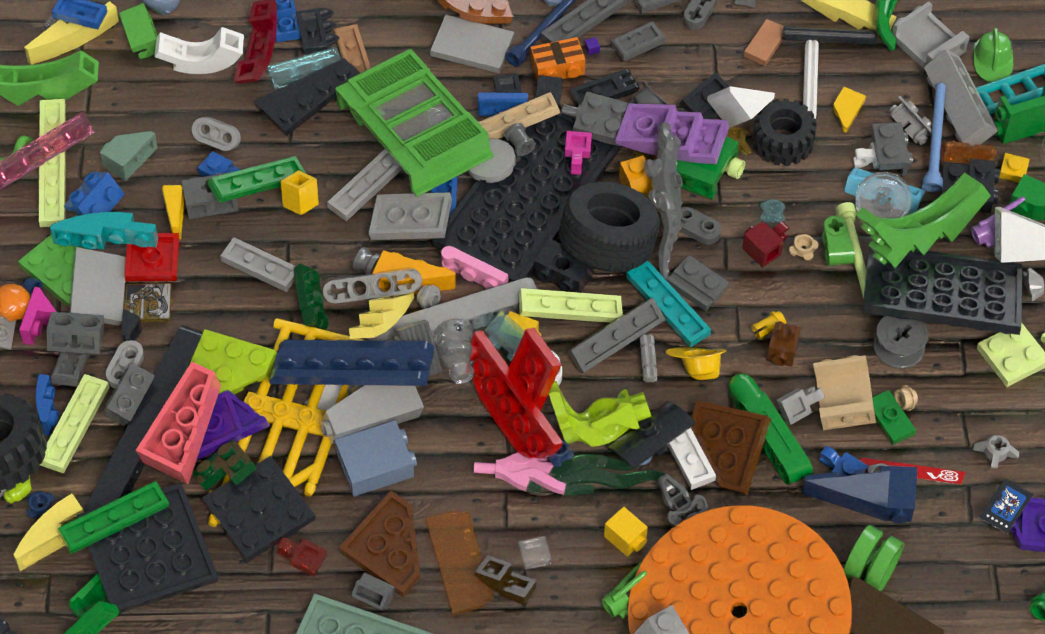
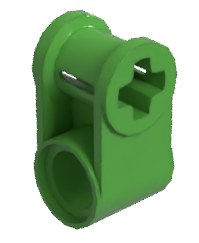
(837, 242)

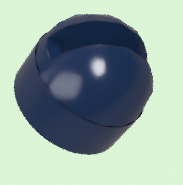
(30, 283)

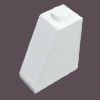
(1018, 237)

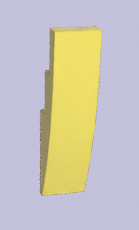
(855, 12)
(66, 37)
(382, 315)

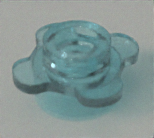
(772, 206)

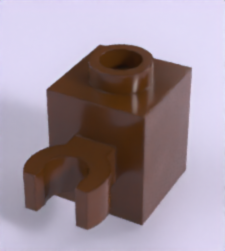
(783, 344)

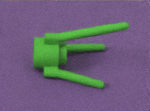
(616, 601)

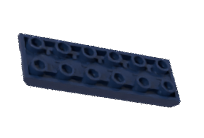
(353, 362)

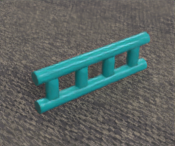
(1005, 83)

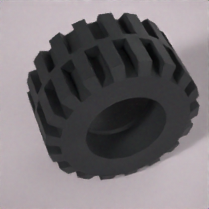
(781, 147)

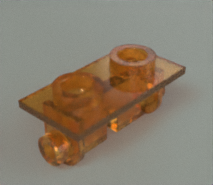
(962, 152)

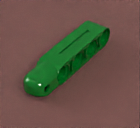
(779, 442)

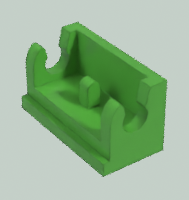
(139, 30)

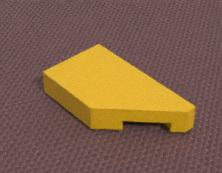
(848, 106)

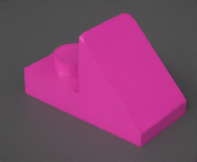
(36, 316)

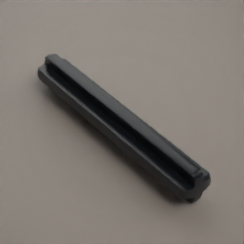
(831, 35)

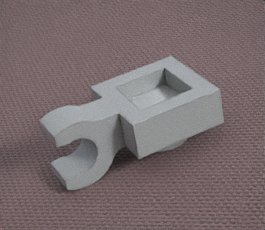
(797, 403)

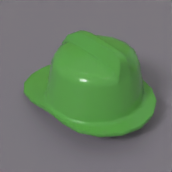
(993, 56)

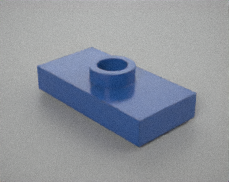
(495, 103)

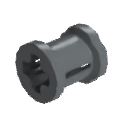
(519, 139)

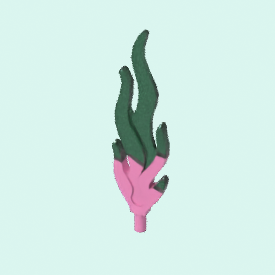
(585, 468)

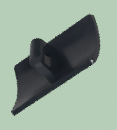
(654, 434)

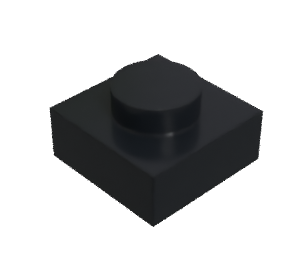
(507, 83)

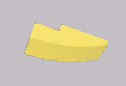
(43, 535)

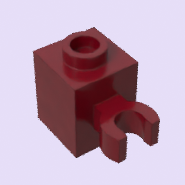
(764, 243)

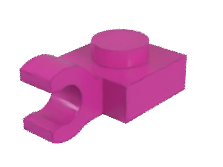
(578, 147)

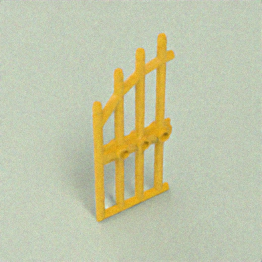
(293, 415)

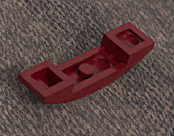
(261, 43)

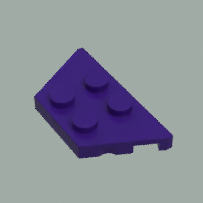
(229, 421)
(1030, 526)

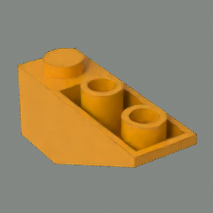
(431, 275)

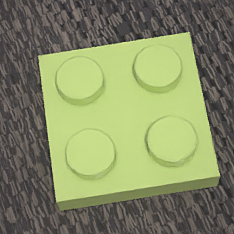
(1013, 355)

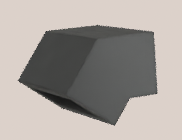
(373, 591)

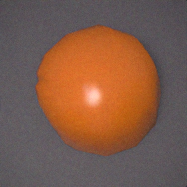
(13, 301)

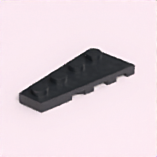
(305, 97)

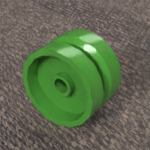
(872, 559)

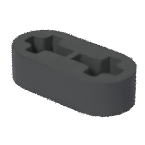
(703, 11)

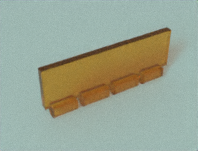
(459, 560)

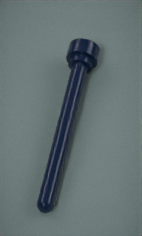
(517, 54)

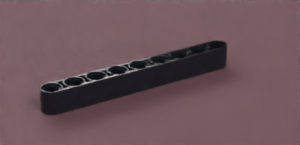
(125, 462)

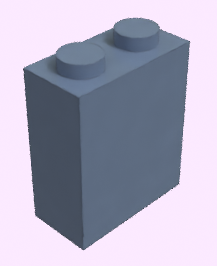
(375, 457)

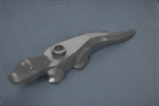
(666, 191)
(678, 499)

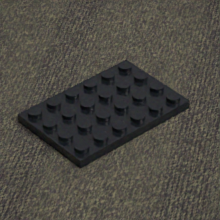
(946, 291)

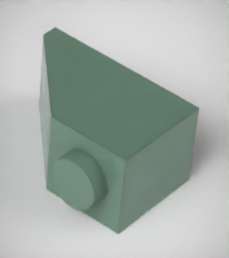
(127, 153)

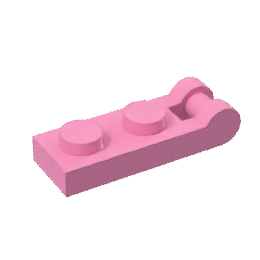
(472, 268)

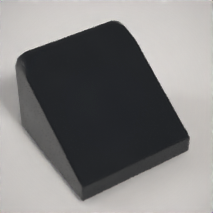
(550, 84)
(130, 326)

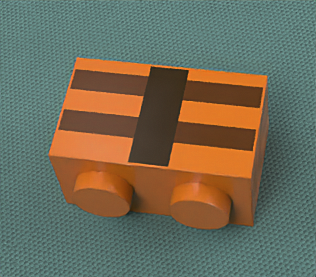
(558, 59)

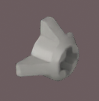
(1034, 284)
(996, 454)

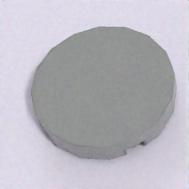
(497, 167)

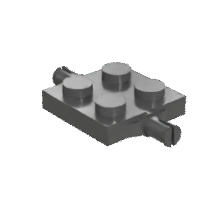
(598, 116)

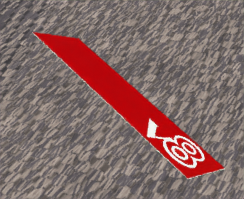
(924, 472)

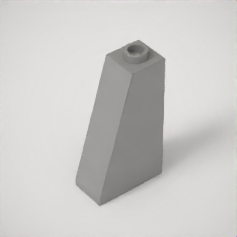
(370, 408)

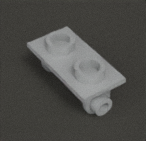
(907, 113)

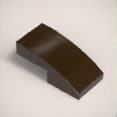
(500, 578)

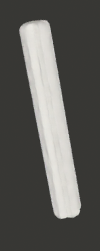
(811, 75)

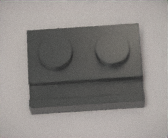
(698, 283)

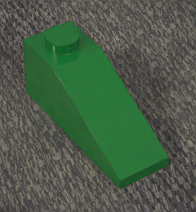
(1034, 195)

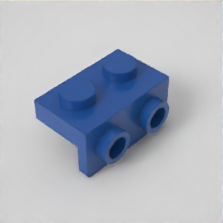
(95, 195)

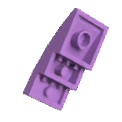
(699, 137)

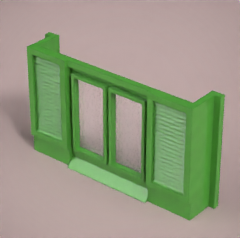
(416, 121)

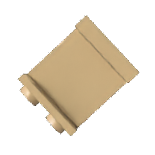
(845, 392)

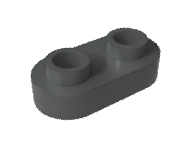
(696, 224)

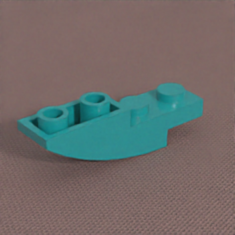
(96, 228)

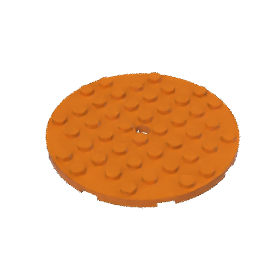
(746, 560)

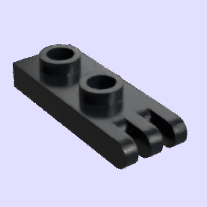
(612, 86)

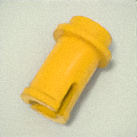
(768, 324)

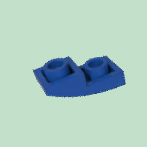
(286, 21)
(44, 402)

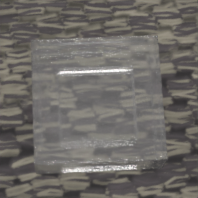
(535, 552)

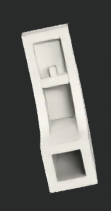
(203, 56)

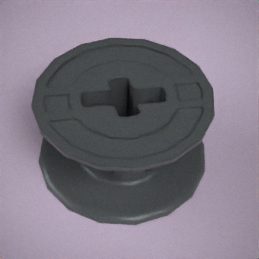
(900, 341)

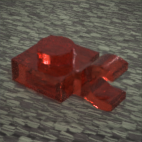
(304, 557)

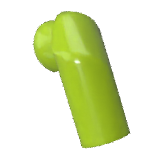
(19, 492)

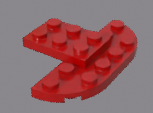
(518, 391)

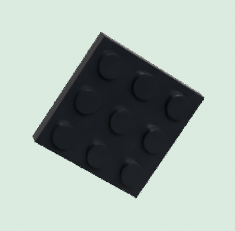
(259, 509)

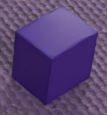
(592, 46)

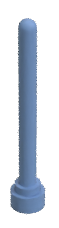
(932, 180)

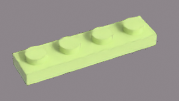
(569, 305)
(74, 422)

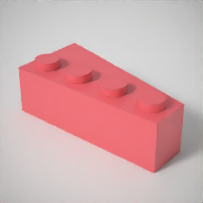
(181, 425)

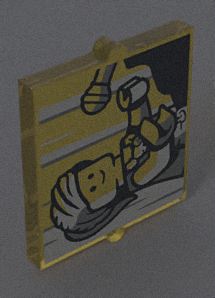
(149, 301)

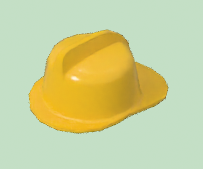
(699, 362)

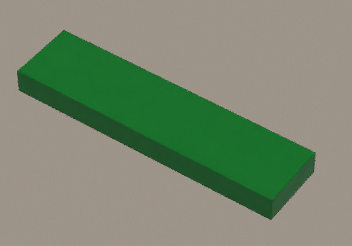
(253, 179)
(113, 517)

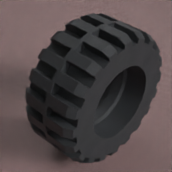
(24, 441)

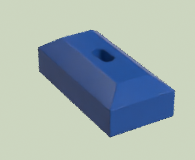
(80, 12)

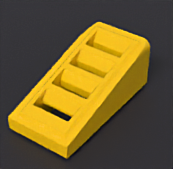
(174, 204)

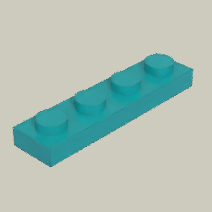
(672, 305)

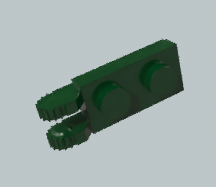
(310, 297)

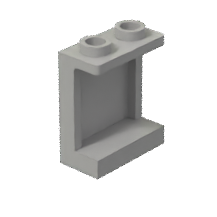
(926, 37)

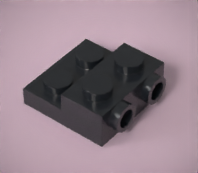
(981, 170)

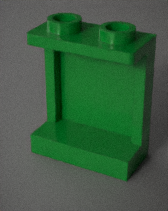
(1019, 120)
(703, 177)

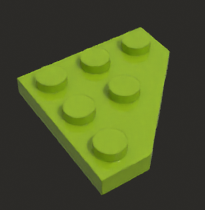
(233, 360)

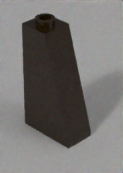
(880, 614)

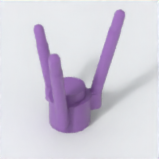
(985, 229)

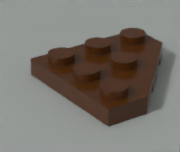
(730, 442)
(386, 544)

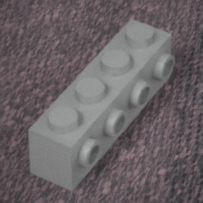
(962, 100)

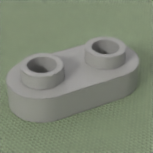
(217, 133)
(121, 362)

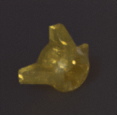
(739, 134)

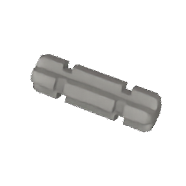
(648, 358)

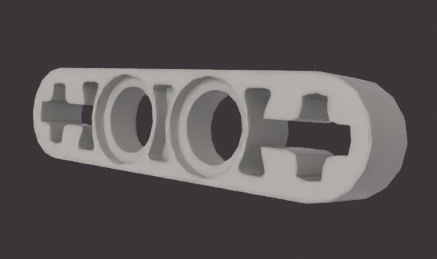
(372, 284)

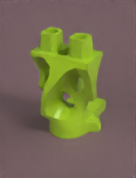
(603, 419)

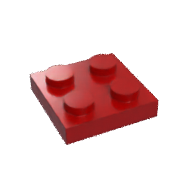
(154, 263)

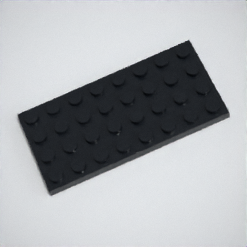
(515, 217)

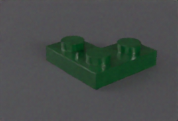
(228, 460)

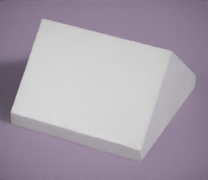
(739, 104)

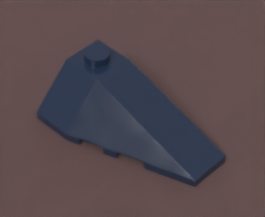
(881, 494)

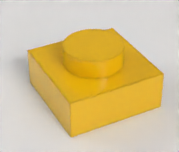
(1013, 167)

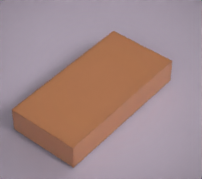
(764, 43)

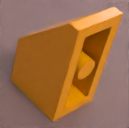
(634, 175)

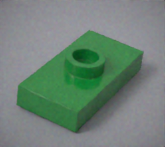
(892, 418)
(95, 619)

